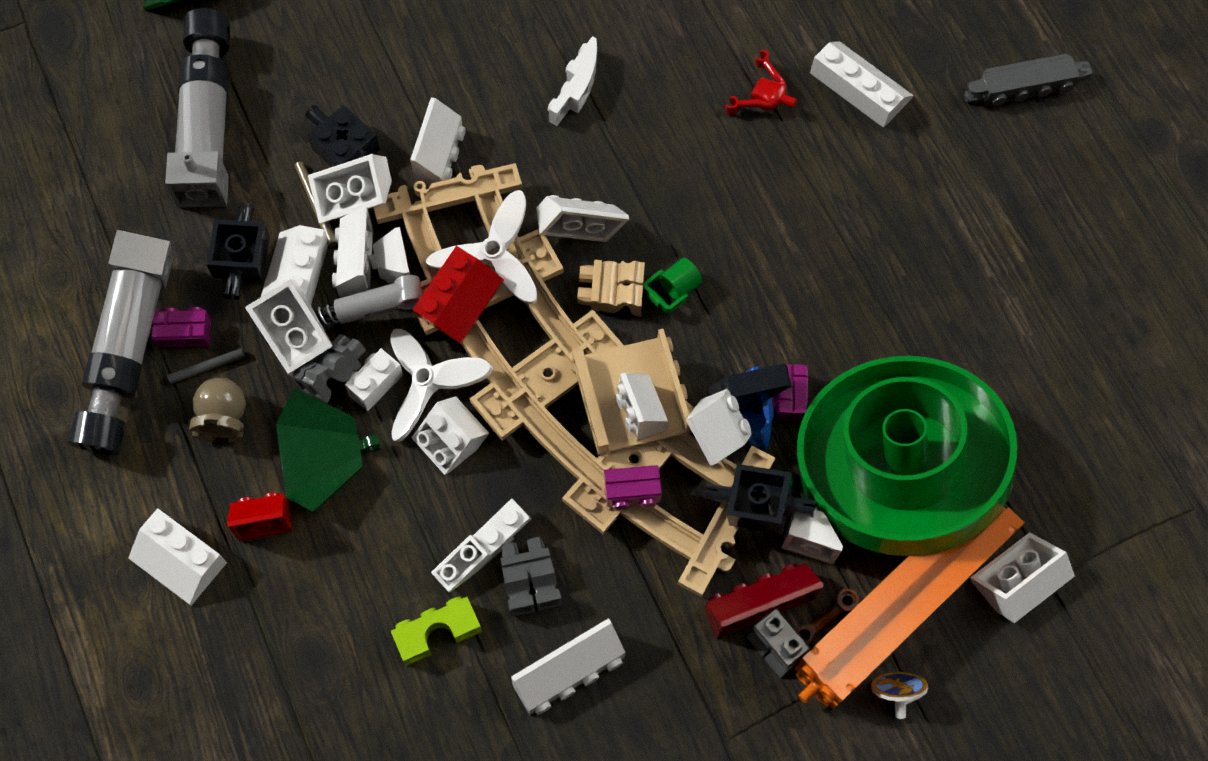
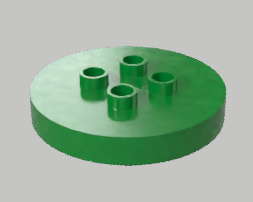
(907, 455)

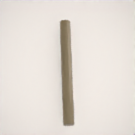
(303, 175)

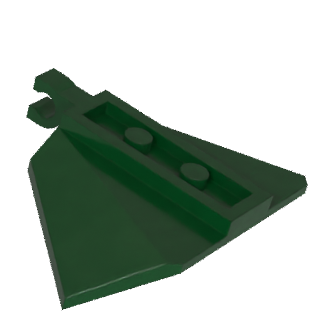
(318, 449)

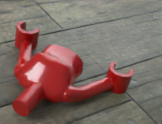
(766, 93)

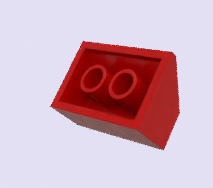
(458, 294)

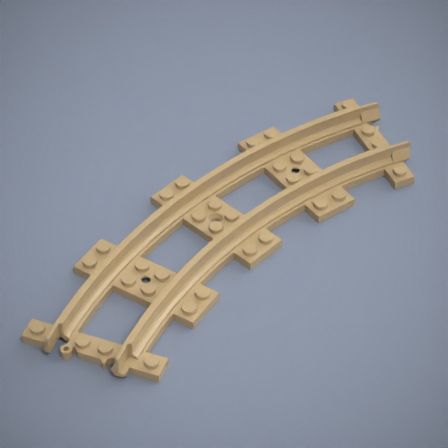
(523, 393)

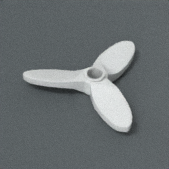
(501, 235)
(445, 375)

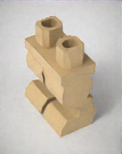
(609, 287)

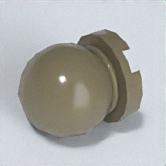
(218, 408)

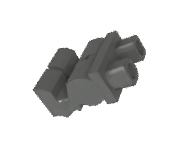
(333, 363)
(525, 569)
(779, 636)

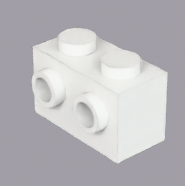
(373, 379)

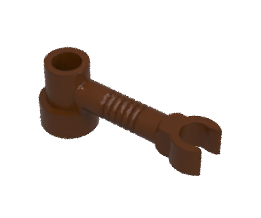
(832, 613)

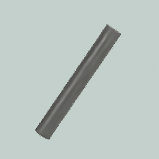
(206, 366)

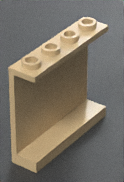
(599, 375)

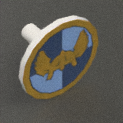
(901, 688)

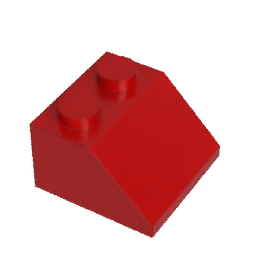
(260, 516)

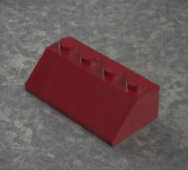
(756, 601)

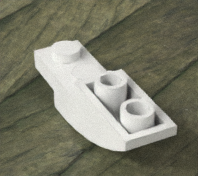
(578, 84)
(481, 547)

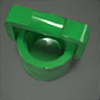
(677, 283)

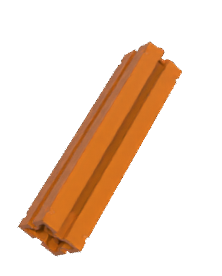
(894, 612)

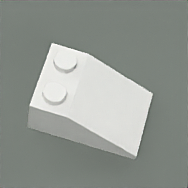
(289, 325)

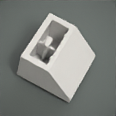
(641, 405)
(449, 434)

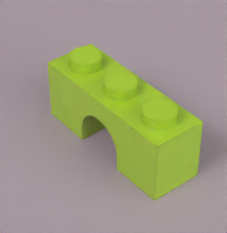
(413, 635)

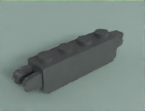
(1027, 80)

